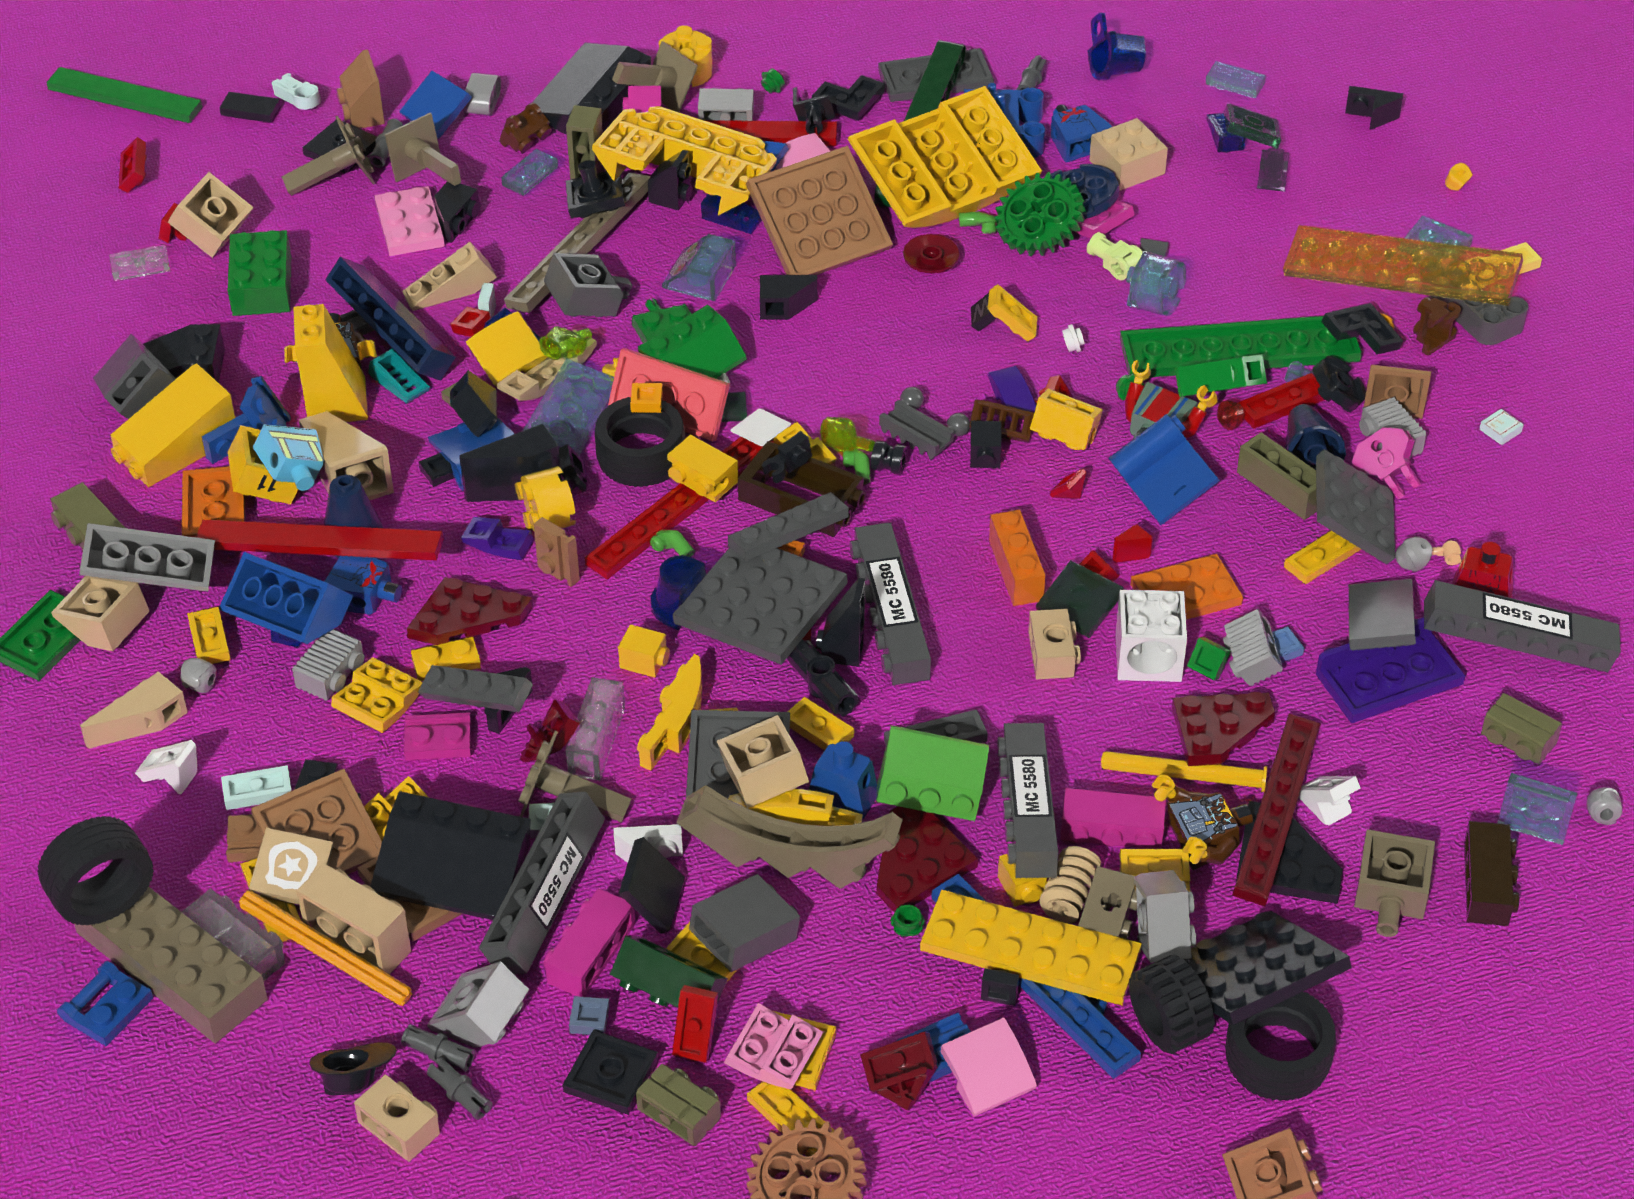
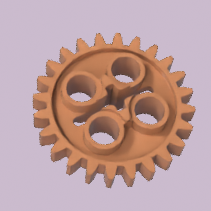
(786, 1155)

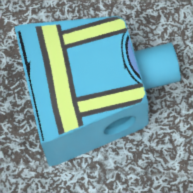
(290, 454)

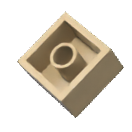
(1129, 152)
(210, 214)
(763, 761)

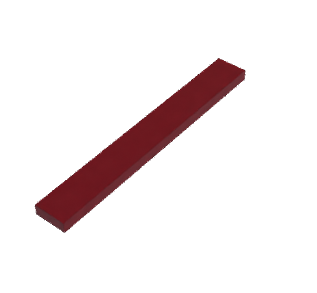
(1276, 810)

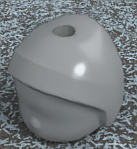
(1414, 553)
(198, 675)
(1604, 805)

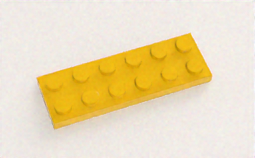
(1031, 947)

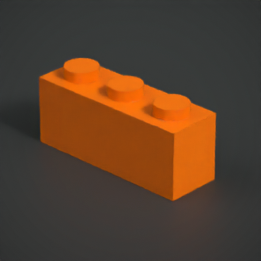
(1016, 557)

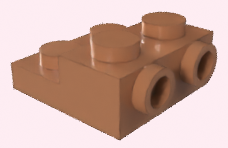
(1273, 1169)

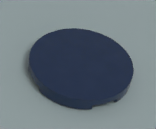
(1096, 185)

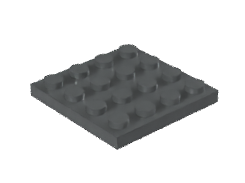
(761, 602)

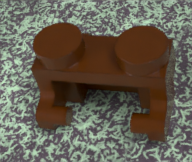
(524, 128)
(1435, 324)

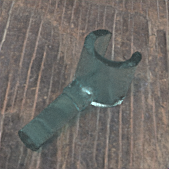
(1296, 371)

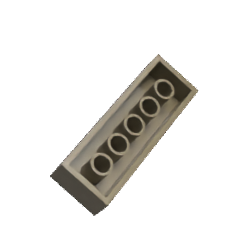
(180, 964)

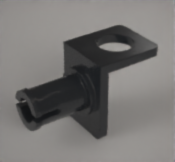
(813, 111)

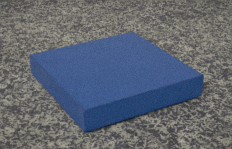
(437, 97)

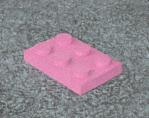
(409, 221)

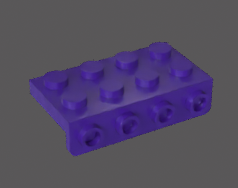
(1387, 677)

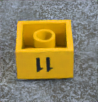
(249, 473)

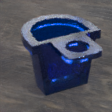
(1114, 52)
(675, 583)

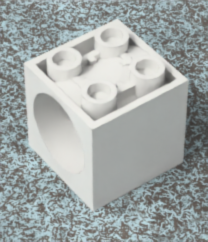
(1151, 635)

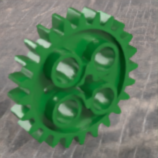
(1039, 214)

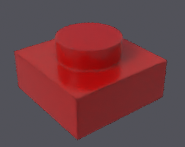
(470, 321)

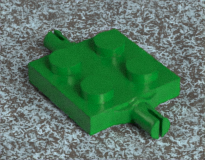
(657, 319)

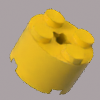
(695, 47)
(546, 498)

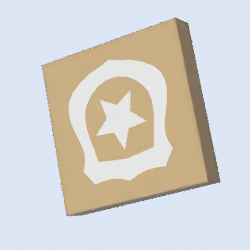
(287, 863)

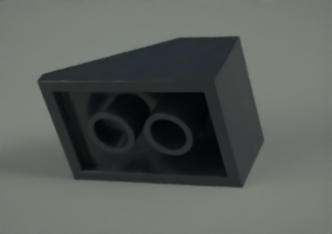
(189, 346)
(494, 468)

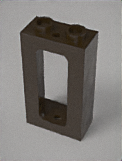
(813, 476)

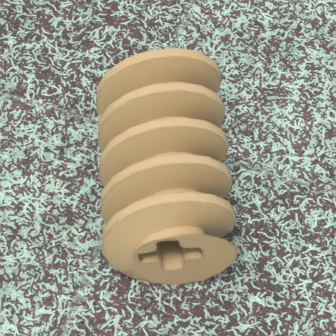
(1066, 894)

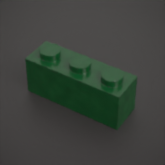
(661, 972)

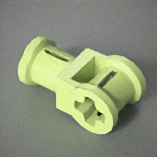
(1114, 256)

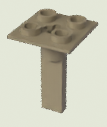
(669, 70)
(417, 148)
(330, 163)
(560, 781)

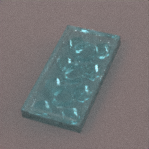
(573, 404)

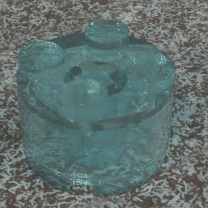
(1156, 283)

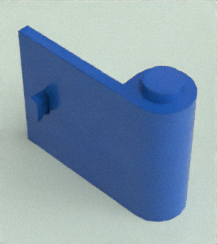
(461, 440)
(1164, 468)

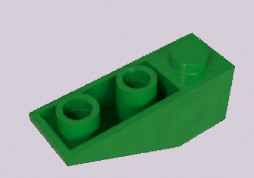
(1221, 375)

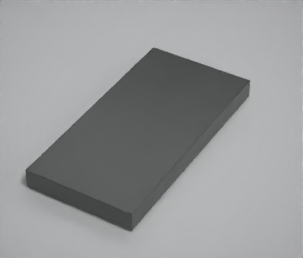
(905, 75)
(1381, 614)

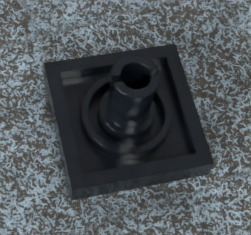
(593, 192)

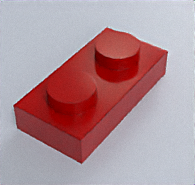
(132, 165)
(695, 1023)

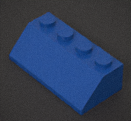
(284, 600)

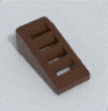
(992, 409)

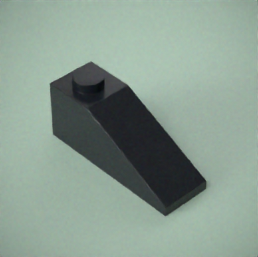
(844, 628)

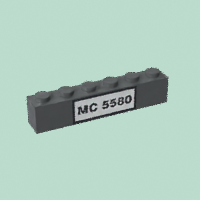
(891, 604)
(1521, 626)
(1029, 801)
(542, 882)

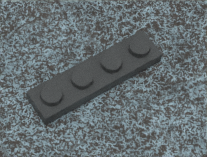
(787, 526)
(475, 688)

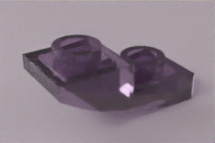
(1273, 169)

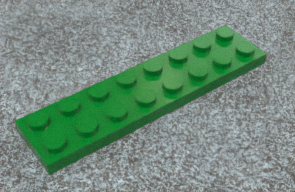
(1277, 339)

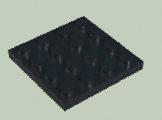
(1262, 965)

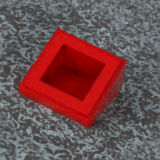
(1132, 545)
(1098, 565)

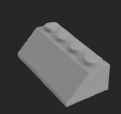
(147, 557)

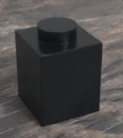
(985, 444)

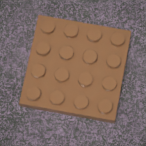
(819, 213)

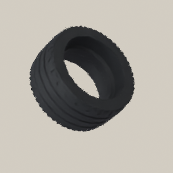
(631, 465)
(78, 852)
(1283, 1078)

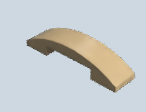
(538, 379)

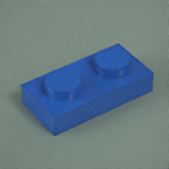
(220, 439)

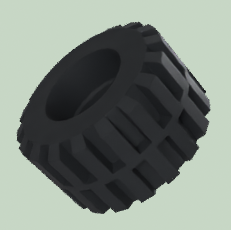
(1171, 1004)

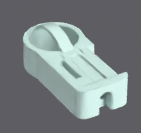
(299, 94)

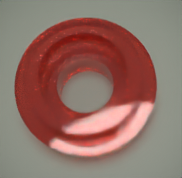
(1230, 414)

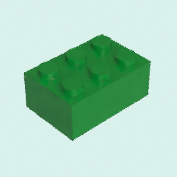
(259, 273)

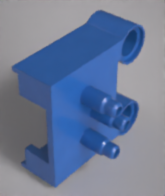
(1027, 107)

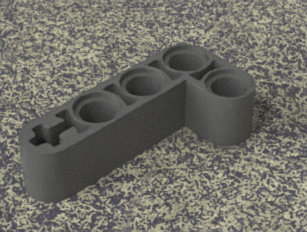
(1489, 321)

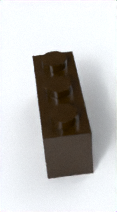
(1490, 873)

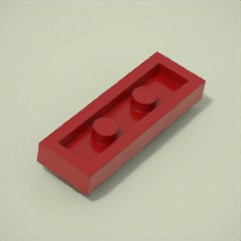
(1280, 400)

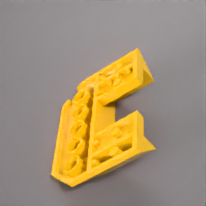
(718, 155)

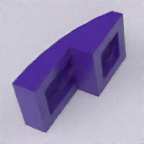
(1012, 389)
(493, 538)

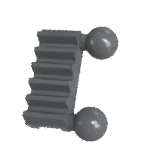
(919, 428)

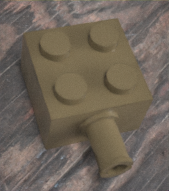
(1394, 878)

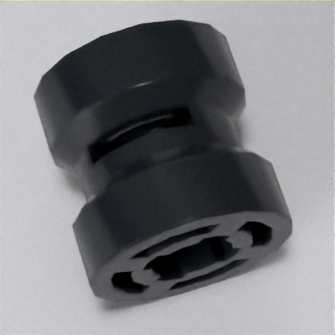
(888, 457)

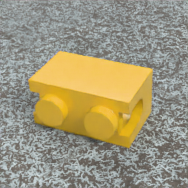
(1066, 420)
(703, 468)

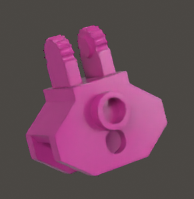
(1389, 460)

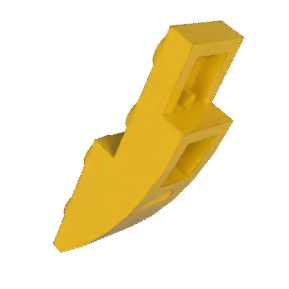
(673, 723)
(804, 808)

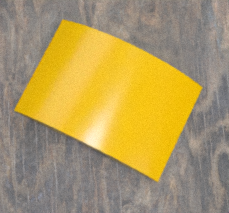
(946, 159)

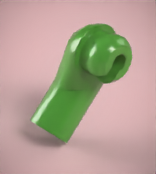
(978, 218)
(859, 461)
(672, 540)

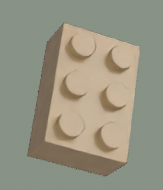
(355, 917)

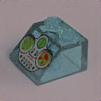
(703, 267)

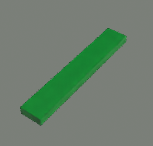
(124, 94)

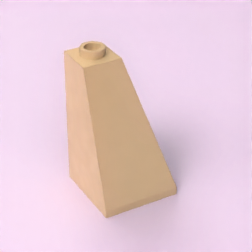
(351, 453)

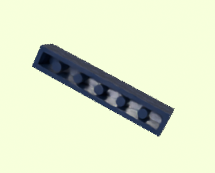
(390, 318)

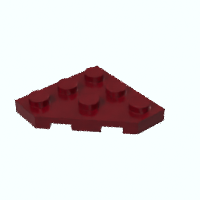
(466, 609)
(1219, 723)
(921, 859)

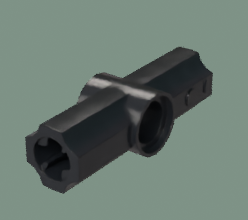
(823, 678)

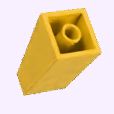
(327, 366)
(171, 427)

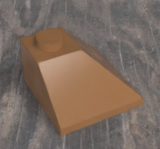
(1404, 384)

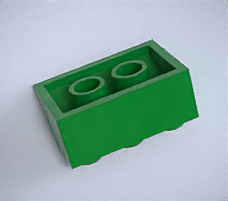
(698, 343)

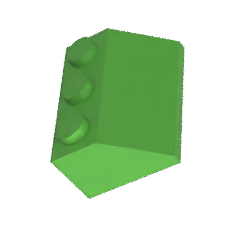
(932, 773)

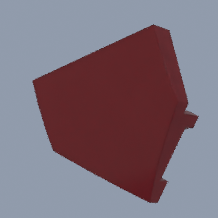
(558, 719)
(901, 1069)

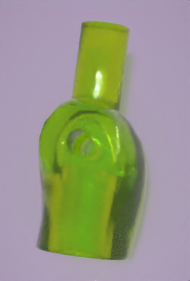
(564, 343)
(842, 435)

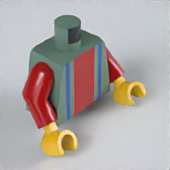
(1150, 402)

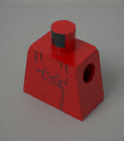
(1486, 570)

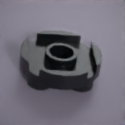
(1338, 384)

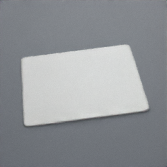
(760, 427)

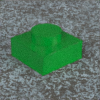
(1208, 658)

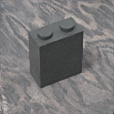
(744, 922)

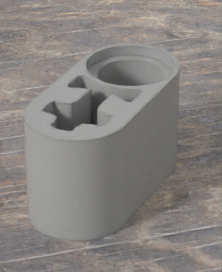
(484, 93)

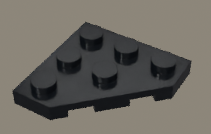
(1304, 865)

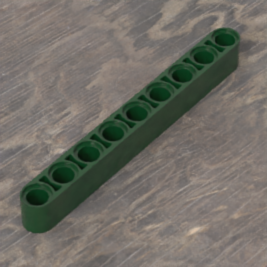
(934, 87)

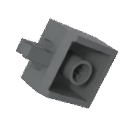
(585, 285)

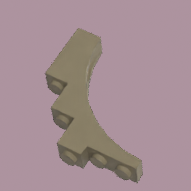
(789, 847)

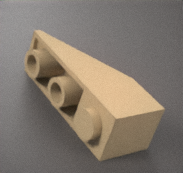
(451, 279)
(138, 712)

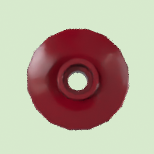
(931, 253)

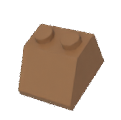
(361, 93)

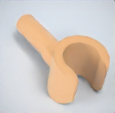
(1450, 551)

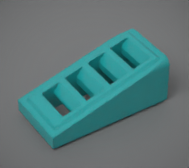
(390, 359)

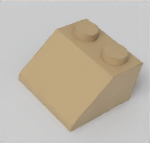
(102, 611)

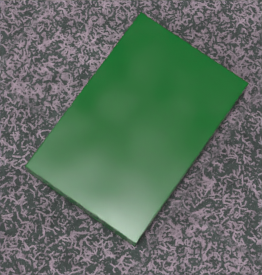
(37, 639)

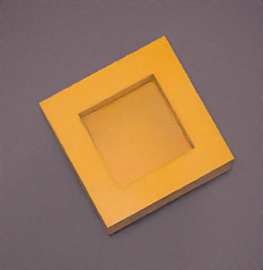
(646, 397)

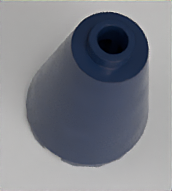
(1310, 434)
(349, 505)

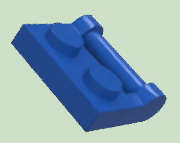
(112, 1011)

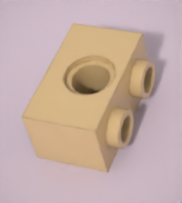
(1052, 644)
(403, 1134)

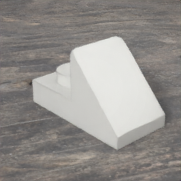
(173, 763)
(1329, 797)
(664, 838)

